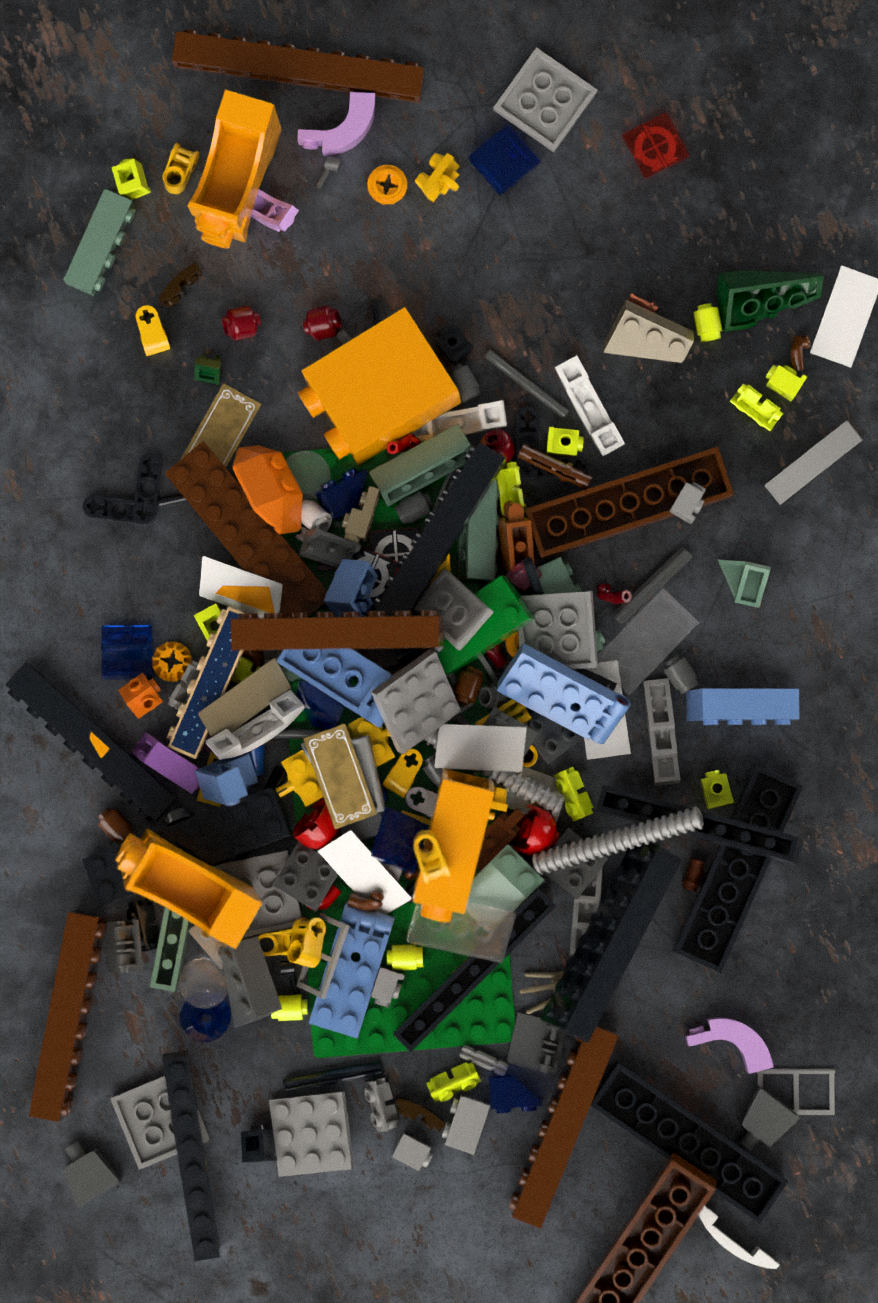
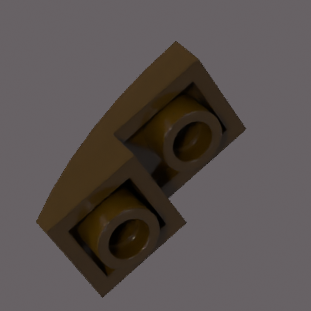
(173, 293)
(413, 1109)

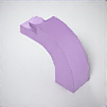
(346, 134)
(273, 212)
(752, 1047)

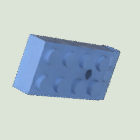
(333, 674)
(554, 688)
(353, 980)

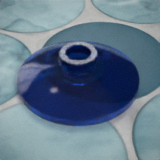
(205, 1032)

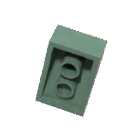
(504, 881)

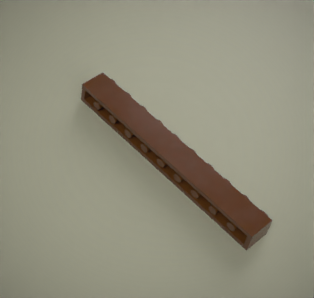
(297, 66)

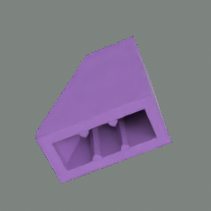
(167, 762)

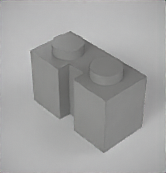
(466, 1123)

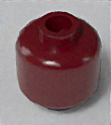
(241, 322)
(322, 322)
(499, 442)

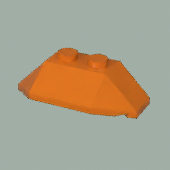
(270, 487)

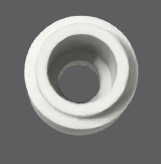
(315, 516)

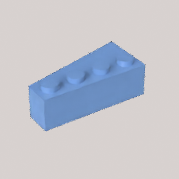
(742, 705)

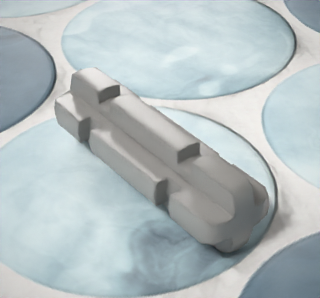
(483, 1060)

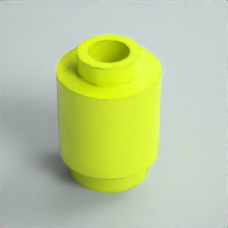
(707, 322)
(405, 957)
(293, 1008)

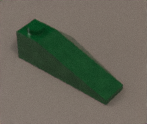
(754, 295)

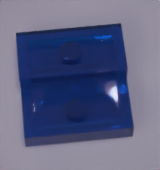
(504, 160)
(127, 652)
(396, 840)

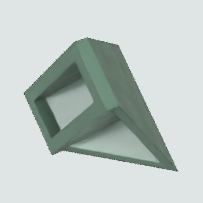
(746, 580)

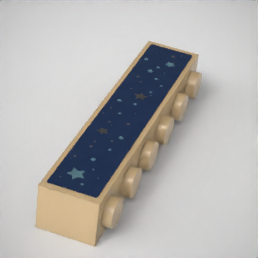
(212, 682)

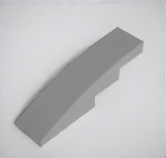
(813, 462)
(661, 732)
(583, 910)

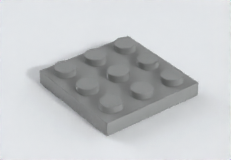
(545, 100)
(562, 628)
(416, 701)
(277, 908)
(148, 1122)
(311, 1133)

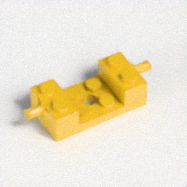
(302, 774)

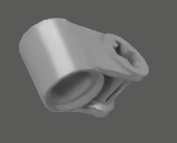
(428, 803)

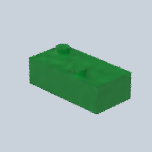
(507, 618)

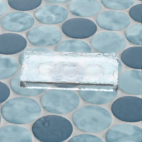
(646, 641)
(478, 933)

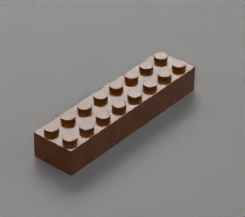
(624, 503)
(247, 537)
(334, 632)
(66, 1016)
(562, 1127)
(649, 1234)

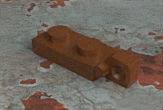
(497, 836)

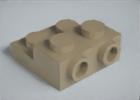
(359, 521)

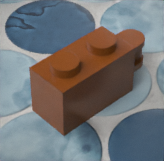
(514, 536)

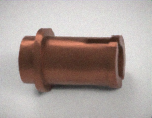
(643, 303)
(693, 875)

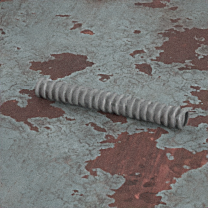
(518, 783)
(618, 840)

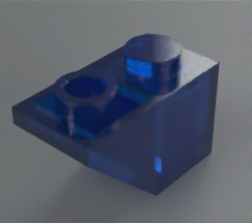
(344, 494)
(319, 707)
(509, 1093)

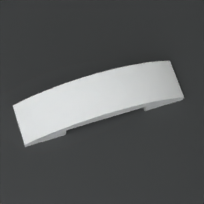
(589, 406)
(471, 420)
(259, 730)
(756, 1257)

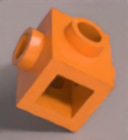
(141, 695)

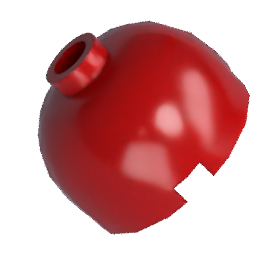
(317, 828)
(536, 831)

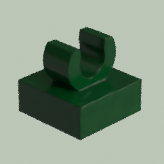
(207, 369)

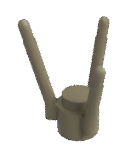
(556, 975)

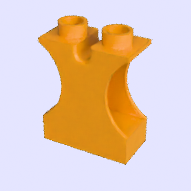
(236, 164)
(188, 886)

